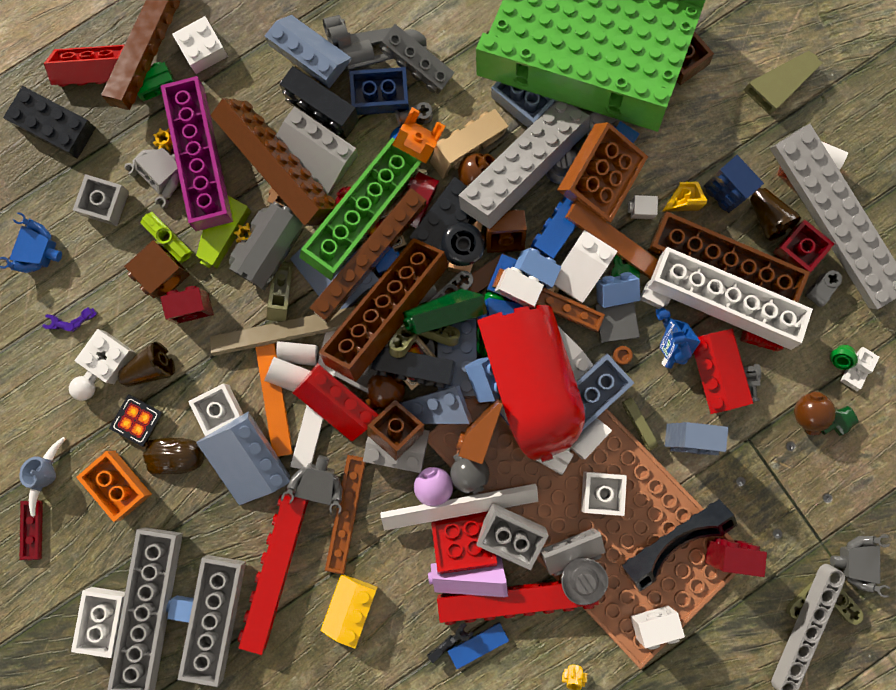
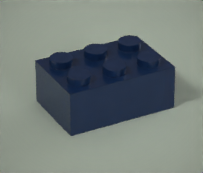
(379, 90)
(733, 184)

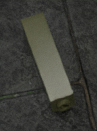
(778, 84)

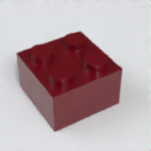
(804, 246)
(186, 305)

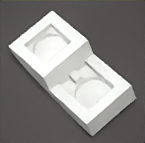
(857, 375)

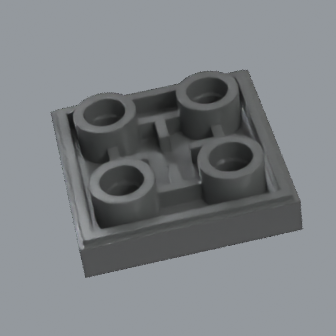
(618, 322)

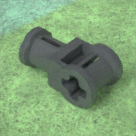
(402, 115)
(753, 379)

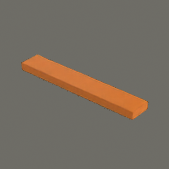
(274, 404)

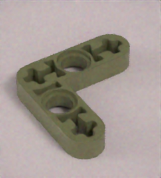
(407, 342)
(847, 603)

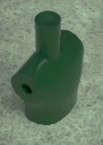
(843, 422)

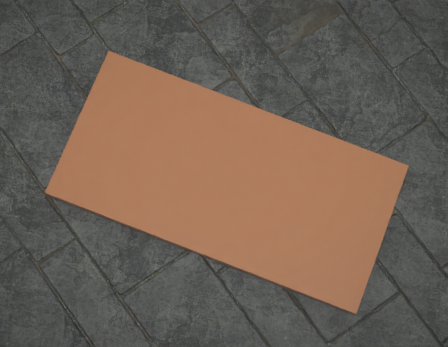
(652, 509)

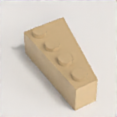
(467, 141)

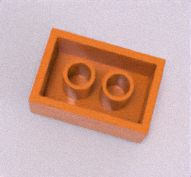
(114, 485)

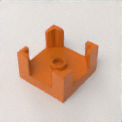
(416, 139)

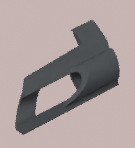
(360, 45)

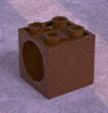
(156, 270)

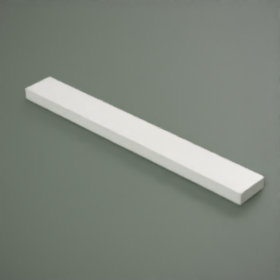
(310, 427)
(459, 507)

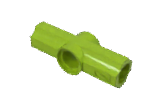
(173, 244)

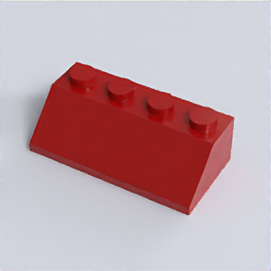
(82, 65)
(722, 372)
(335, 402)

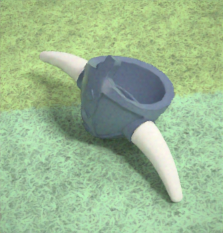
(38, 473)

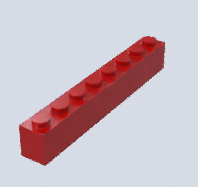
(273, 575)
(521, 599)

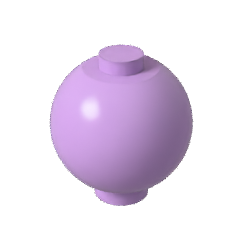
(433, 486)

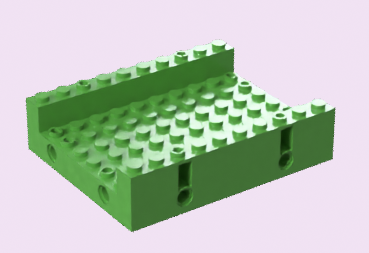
(592, 53)

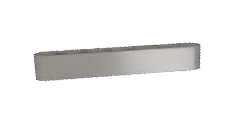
(793, 661)

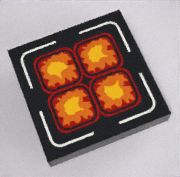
(136, 420)

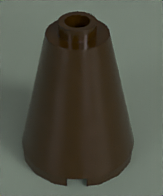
(773, 214)
(147, 366)

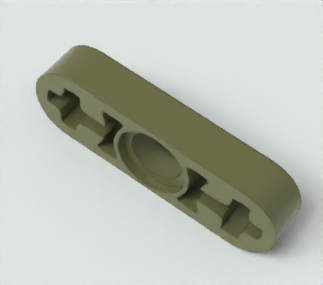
(640, 424)

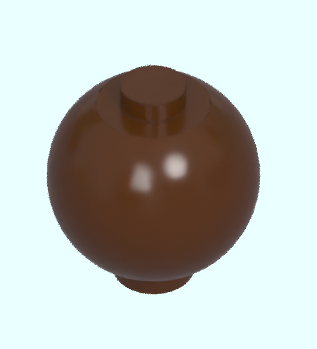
(473, 166)
(384, 391)
(814, 413)

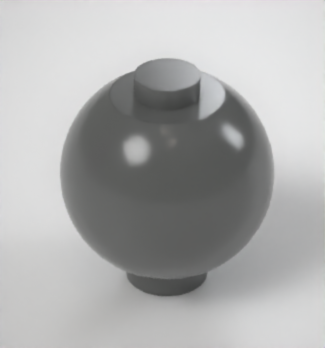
(469, 475)

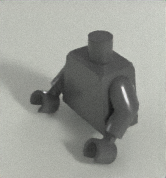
(316, 484)
(861, 563)

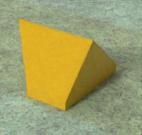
(686, 198)

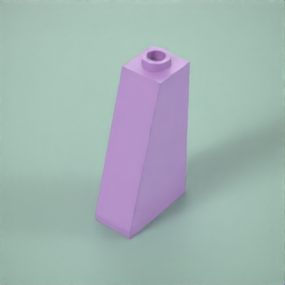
(481, 581)

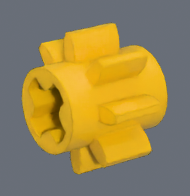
(160, 141)
(241, 231)
(574, 677)

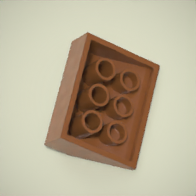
(603, 171)
(476, 439)

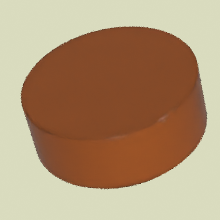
(622, 355)

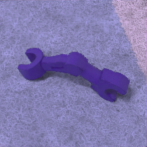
(57, 323)

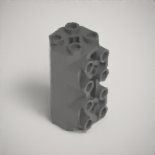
(271, 239)

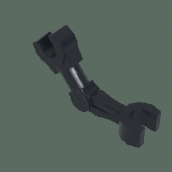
(448, 642)

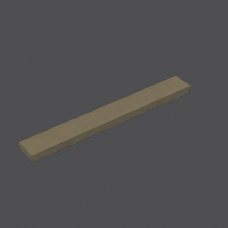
(276, 332)

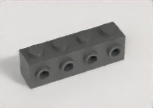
(416, 59)

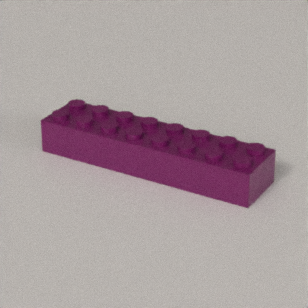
(196, 154)

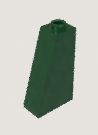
(445, 311)

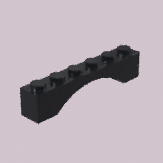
(712, 521)

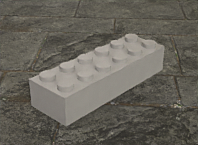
(212, 620)

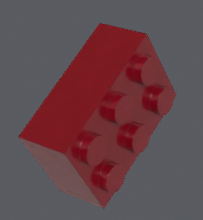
(736, 557)

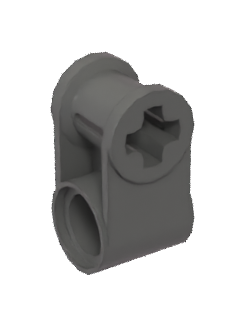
(822, 290)

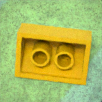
(348, 610)

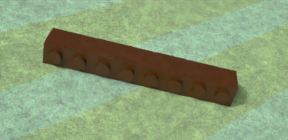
(139, 52)
(368, 255)

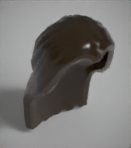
(172, 456)

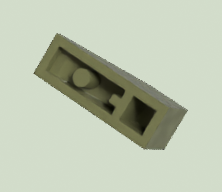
(279, 293)

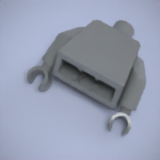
(158, 170)

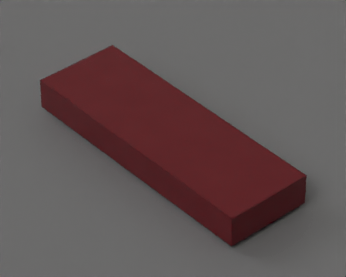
(31, 531)

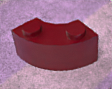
(426, 187)

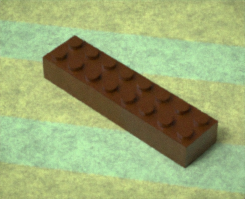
(274, 161)
(728, 256)
(382, 309)

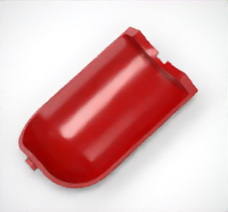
(534, 380)

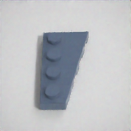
(440, 407)

